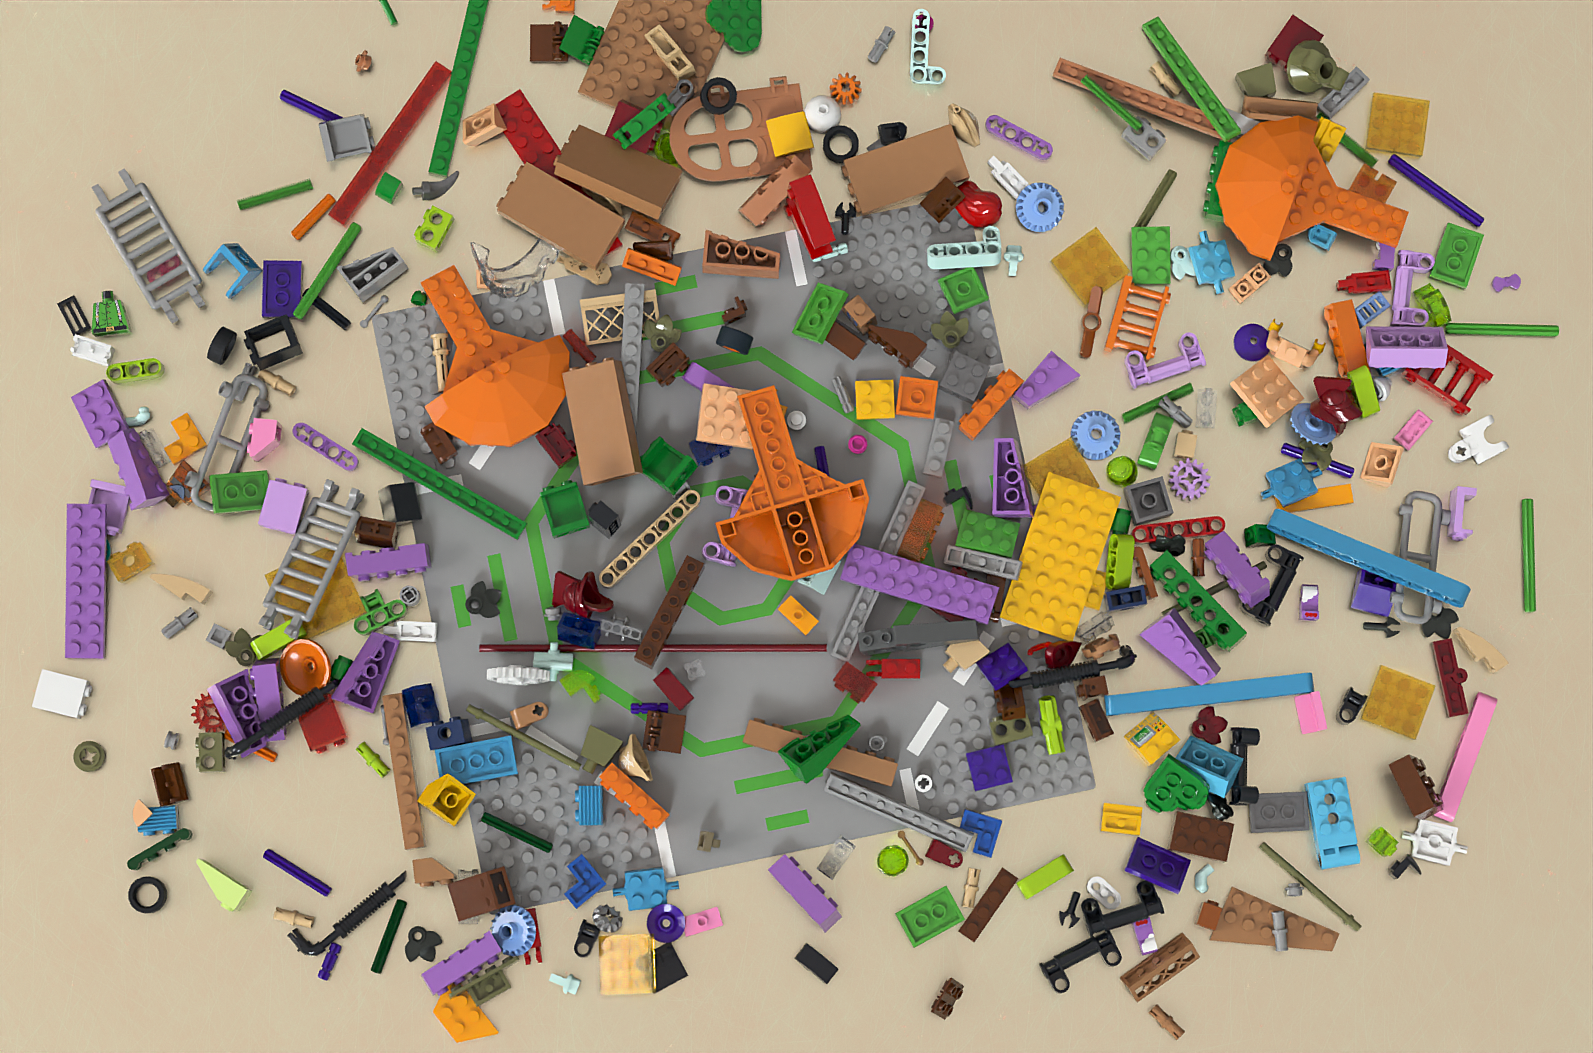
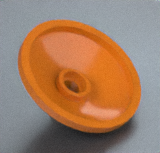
(297, 666)

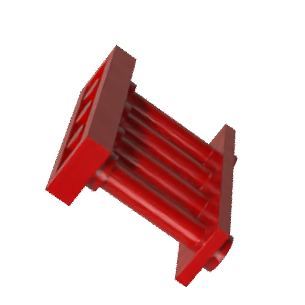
(1464, 365)

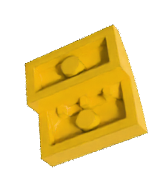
(790, 134)

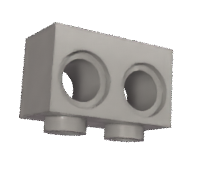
(1139, 141)

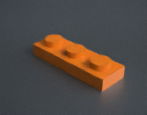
(652, 266)

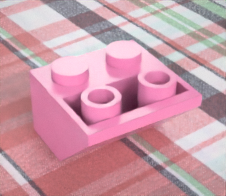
(265, 438)

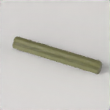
(1156, 199)

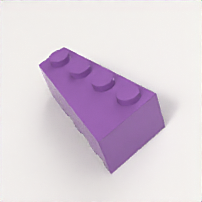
(137, 470)
(1010, 486)
(388, 562)

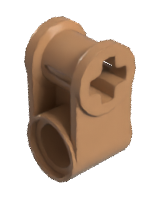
(526, 716)

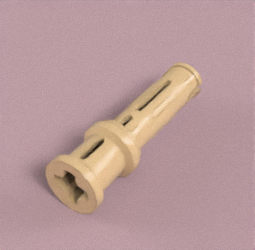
(440, 353)

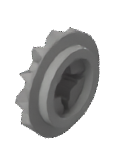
(603, 923)

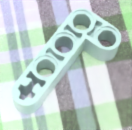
(922, 46)
(967, 253)

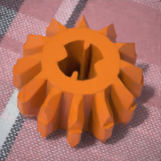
(846, 81)

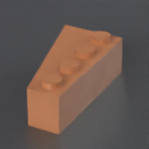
(773, 190)
(738, 258)

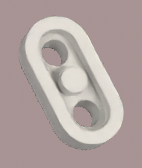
(1104, 892)

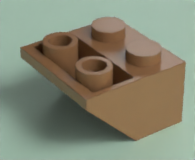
(431, 870)

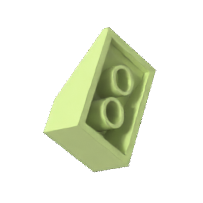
(225, 888)

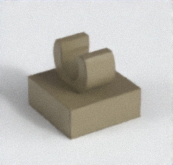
(706, 841)

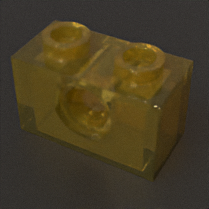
(142, 561)

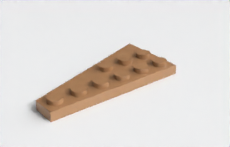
(1250, 922)

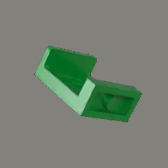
(667, 466)
(564, 509)

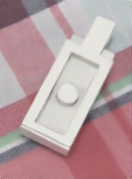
(1007, 176)
(413, 631)

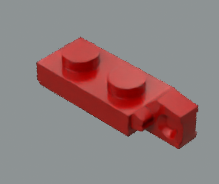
(1366, 282)

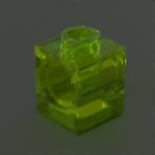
(1382, 842)

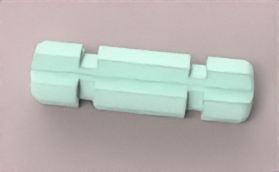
(841, 248)

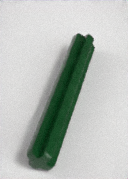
(517, 832)
(388, 936)

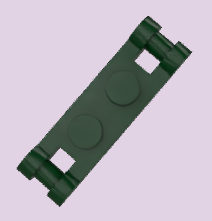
(153, 852)

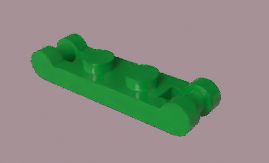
(644, 121)

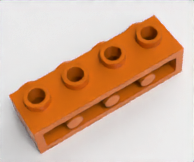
(1345, 336)
(991, 404)
(638, 800)

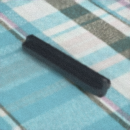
(330, 312)

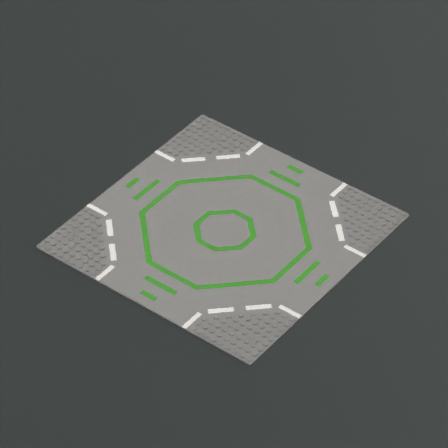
(718, 780)

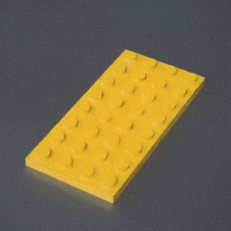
(1060, 557)

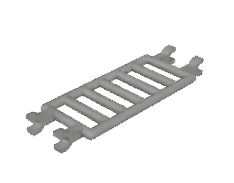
(128, 257)
(324, 501)

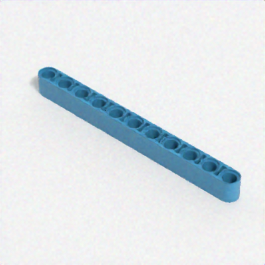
(1369, 558)
(1209, 694)

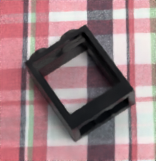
(268, 329)

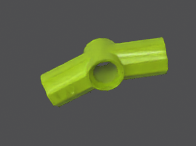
(1051, 724)

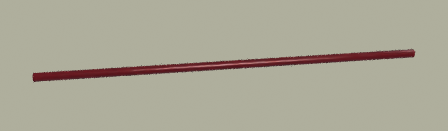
(667, 648)

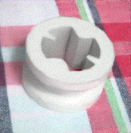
(918, 779)

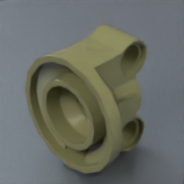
(1313, 67)

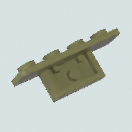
(488, 985)

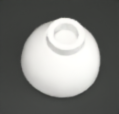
(1382, 387)

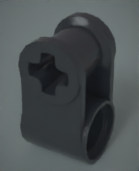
(1352, 703)
(586, 937)

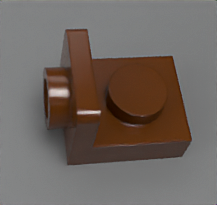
(732, 315)

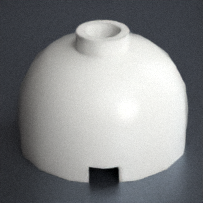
(822, 113)

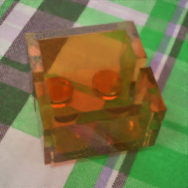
(1367, 186)

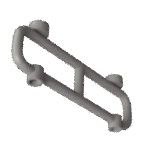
(228, 391)
(1441, 517)

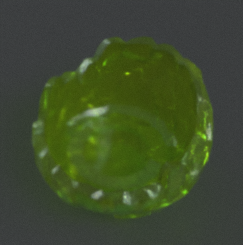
(663, 150)
(1122, 471)
(892, 860)

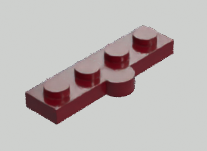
(1450, 677)

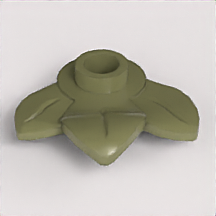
(950, 327)
(661, 330)
(1316, 453)
(241, 645)

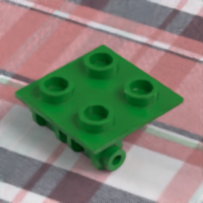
(582, 39)

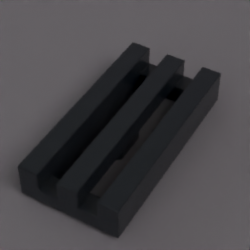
(67, 301)

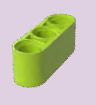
(126, 367)
(1364, 391)
(1119, 561)
(274, 641)
(1045, 876)

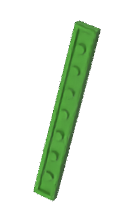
(1191, 79)

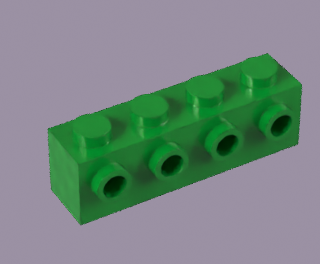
(1212, 205)

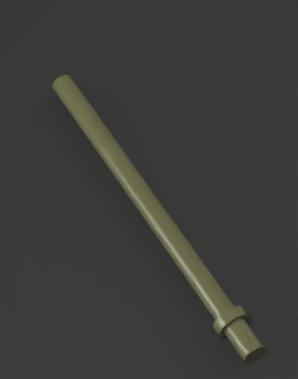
(480, 714)
(1348, 919)

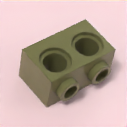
(1012, 733)
(216, 752)

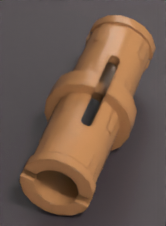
(1167, 1022)

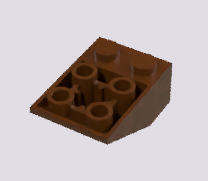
(902, 344)
(481, 893)

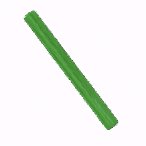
(327, 270)
(1502, 329)
(1529, 555)

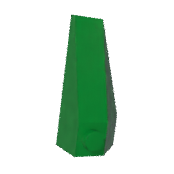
(813, 753)

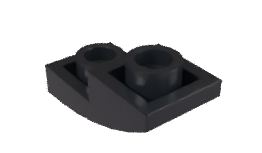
(816, 963)

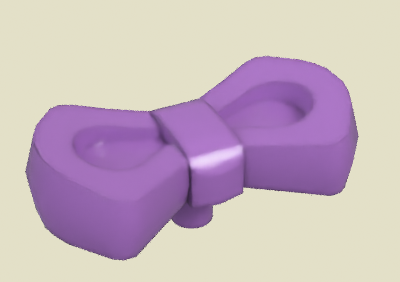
(1499, 283)

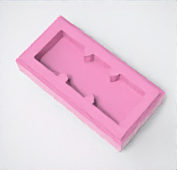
(1413, 429)
(702, 921)

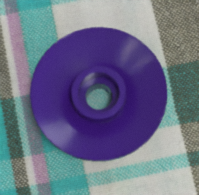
(1245, 348)
(656, 927)

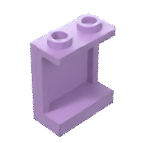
(116, 502)
(283, 506)
(1456, 507)

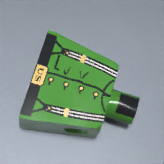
(109, 316)

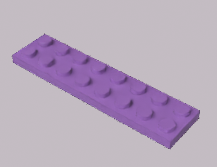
(85, 581)
(919, 583)

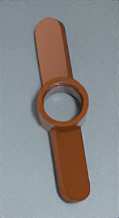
(1093, 309)

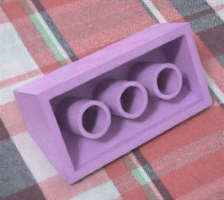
(1406, 347)

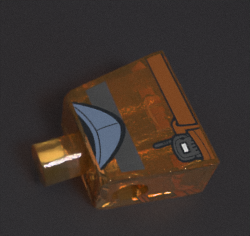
(179, 489)

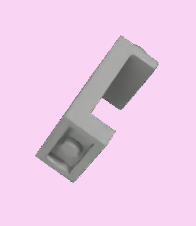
(346, 137)

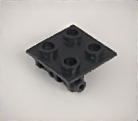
(667, 967)

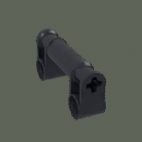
(1279, 586)
(1240, 792)
(1148, 905)
(1077, 954)

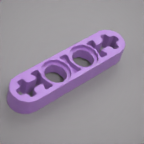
(1017, 140)
(326, 445)

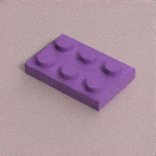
(99, 413)

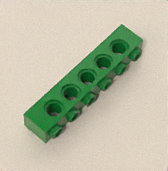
(1167, 562)

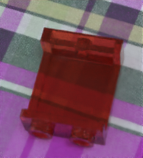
(323, 726)

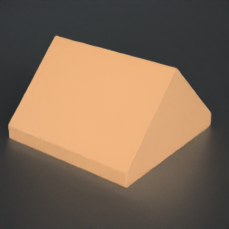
(482, 126)
(1381, 463)

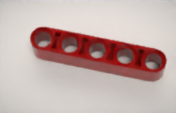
(1186, 525)

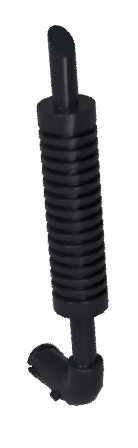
(1075, 672)
(283, 718)
(351, 920)

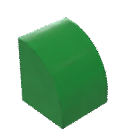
(388, 188)

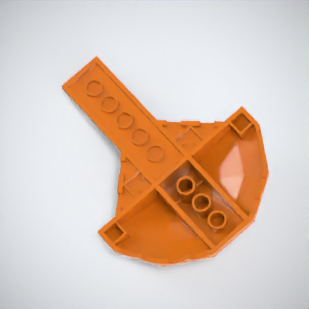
(1280, 186)
(497, 382)
(793, 514)

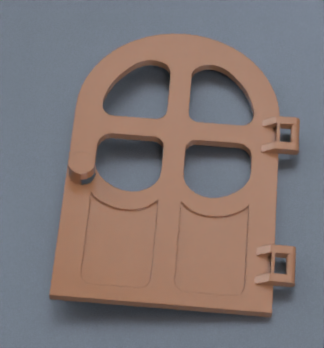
(764, 105)

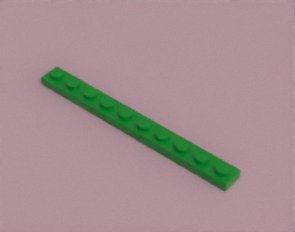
(458, 87)
(439, 484)

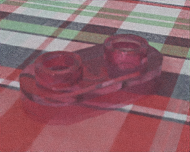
(163, 268)

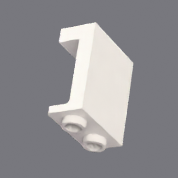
(62, 694)

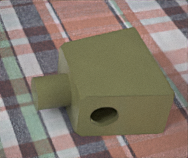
(1257, 81)
(599, 748)

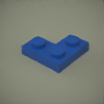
(987, 830)
(588, 884)

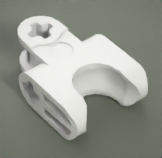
(1475, 444)

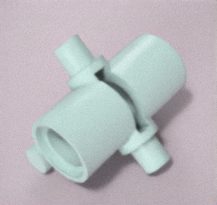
(553, 661)

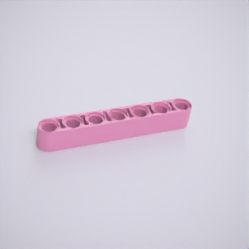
(1466, 755)

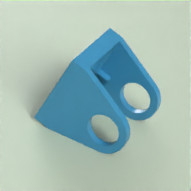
(240, 260)

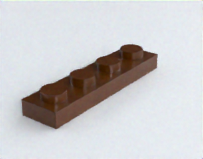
(988, 904)

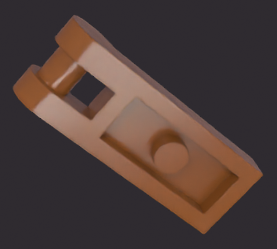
(650, 229)
(1144, 572)

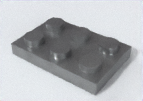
(1279, 812)

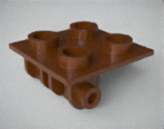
(545, 42)
(664, 731)
(944, 1005)

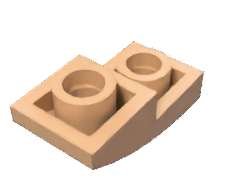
(1249, 283)

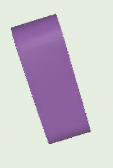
(697, 376)

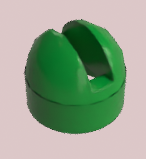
(419, 298)

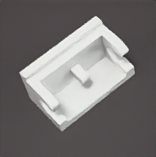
(92, 350)

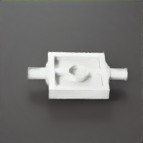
(1434, 842)

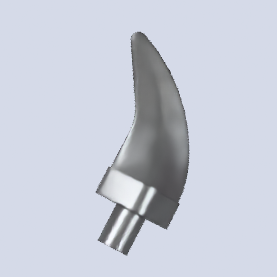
(433, 190)

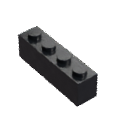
(604, 519)

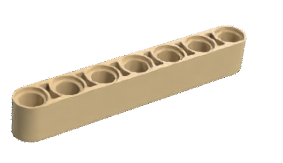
(646, 548)

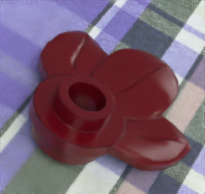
(1212, 726)

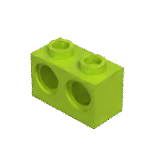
(439, 230)

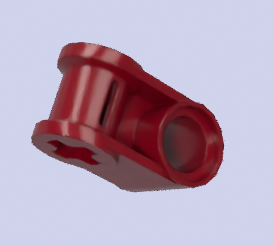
(940, 853)

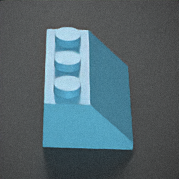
(1211, 763)

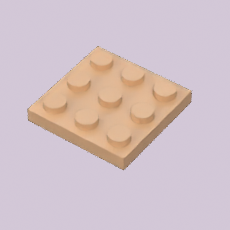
(1267, 391)
(721, 417)

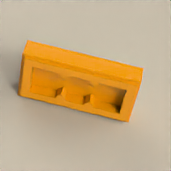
(798, 615)

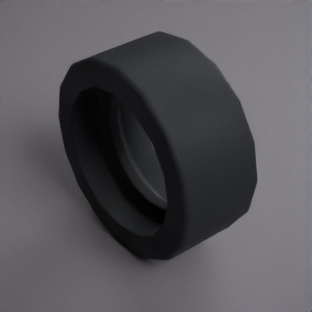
(732, 92)
(840, 130)
(221, 345)
(145, 880)

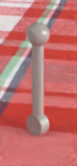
(364, 323)
(385, 740)

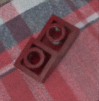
(673, 688)

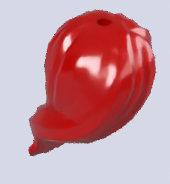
(979, 206)

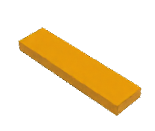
(1323, 498)

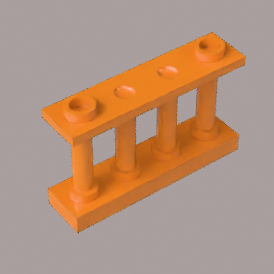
(1119, 323)

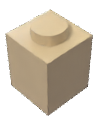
(1185, 445)

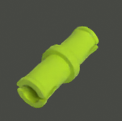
(373, 759)

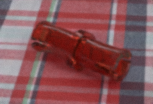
(579, 346)

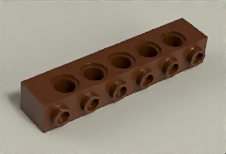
(669, 612)

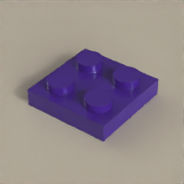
(1002, 666)
(989, 767)

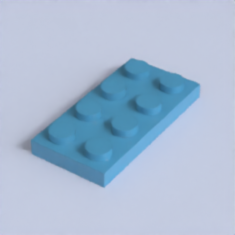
(478, 760)

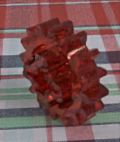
(206, 719)

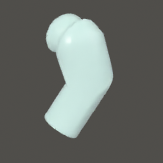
(140, 419)
(1201, 878)

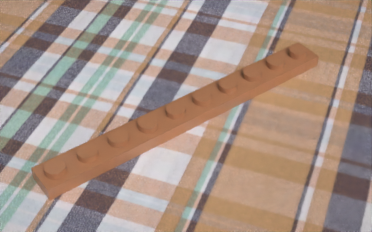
(1137, 97)

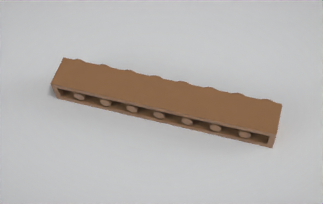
(846, 761)
(404, 771)

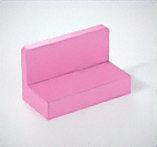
(1310, 712)

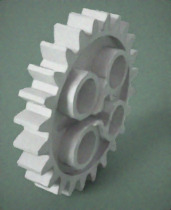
(518, 675)

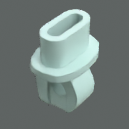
(1013, 256)
(569, 984)

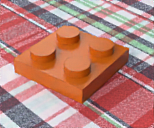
(916, 397)

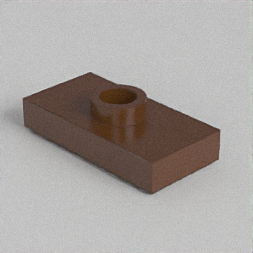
(657, 249)

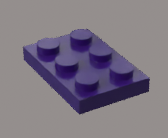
(281, 288)
(1157, 865)

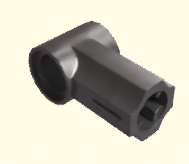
(680, 98)

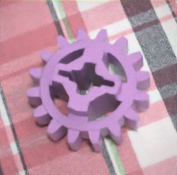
(1178, 480)

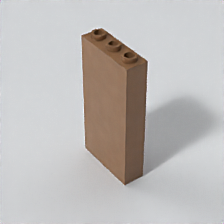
(904, 170)
(617, 173)
(560, 215)
(602, 422)

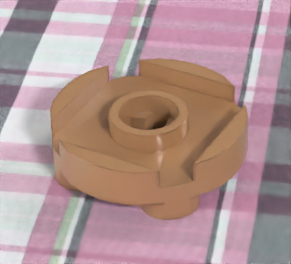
(1099, 646)

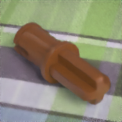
(1198, 556)

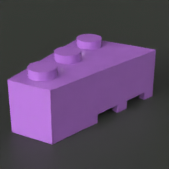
(1045, 380)

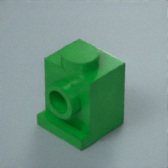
(1243, 414)

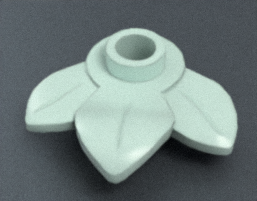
(1181, 265)

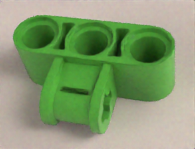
(1155, 441)
(374, 605)

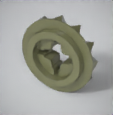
(80, 753)

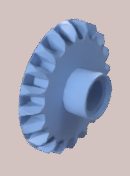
(1028, 210)
(1310, 426)
(1087, 445)
(522, 929)

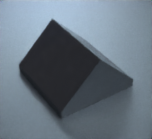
(400, 503)

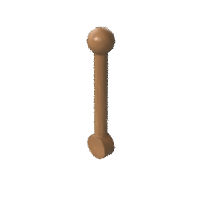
(901, 834)

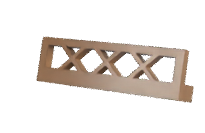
(1277, 109)
(1158, 965)

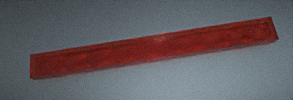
(390, 143)

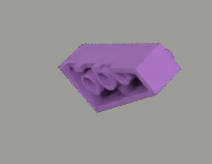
(1237, 569)
(1181, 646)
(367, 673)
(267, 692)
(237, 708)
(805, 892)
(461, 964)

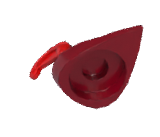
(1057, 653)

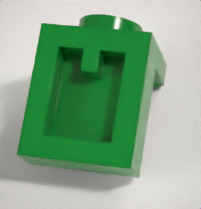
(1259, 535)

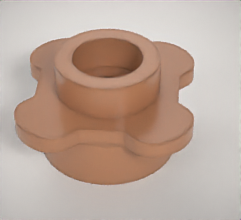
(363, 61)

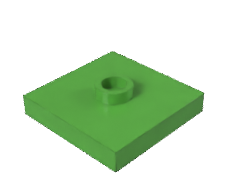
(963, 289)

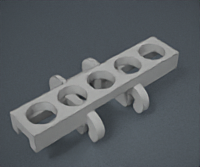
(612, 624)

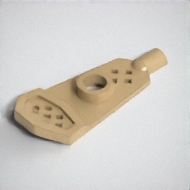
(598, 277)

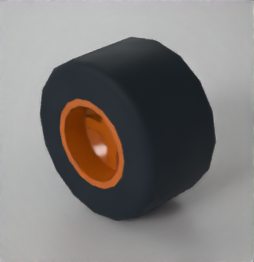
(734, 340)

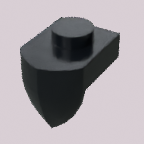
(892, 132)
(953, 496)
(1399, 867)

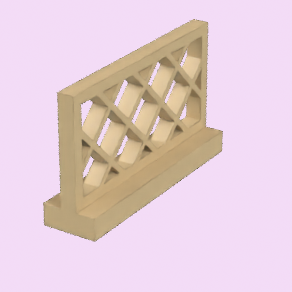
(612, 301)

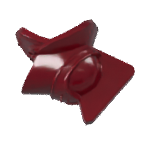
(1334, 402)
(579, 595)

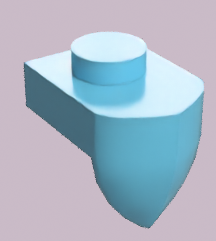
(1321, 236)

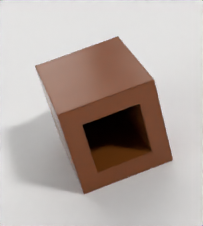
(1208, 915)

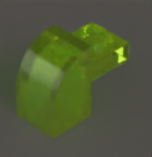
(1433, 304)
(580, 680)

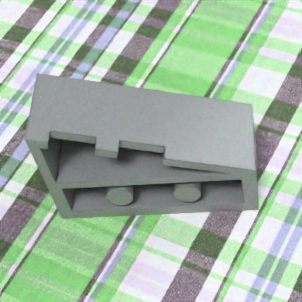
(373, 273)

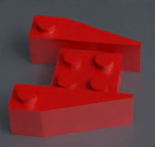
(809, 216)

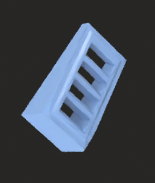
(1362, 318)

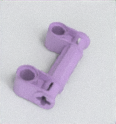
(1403, 288)
(1166, 368)
(734, 501)

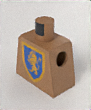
(859, 314)

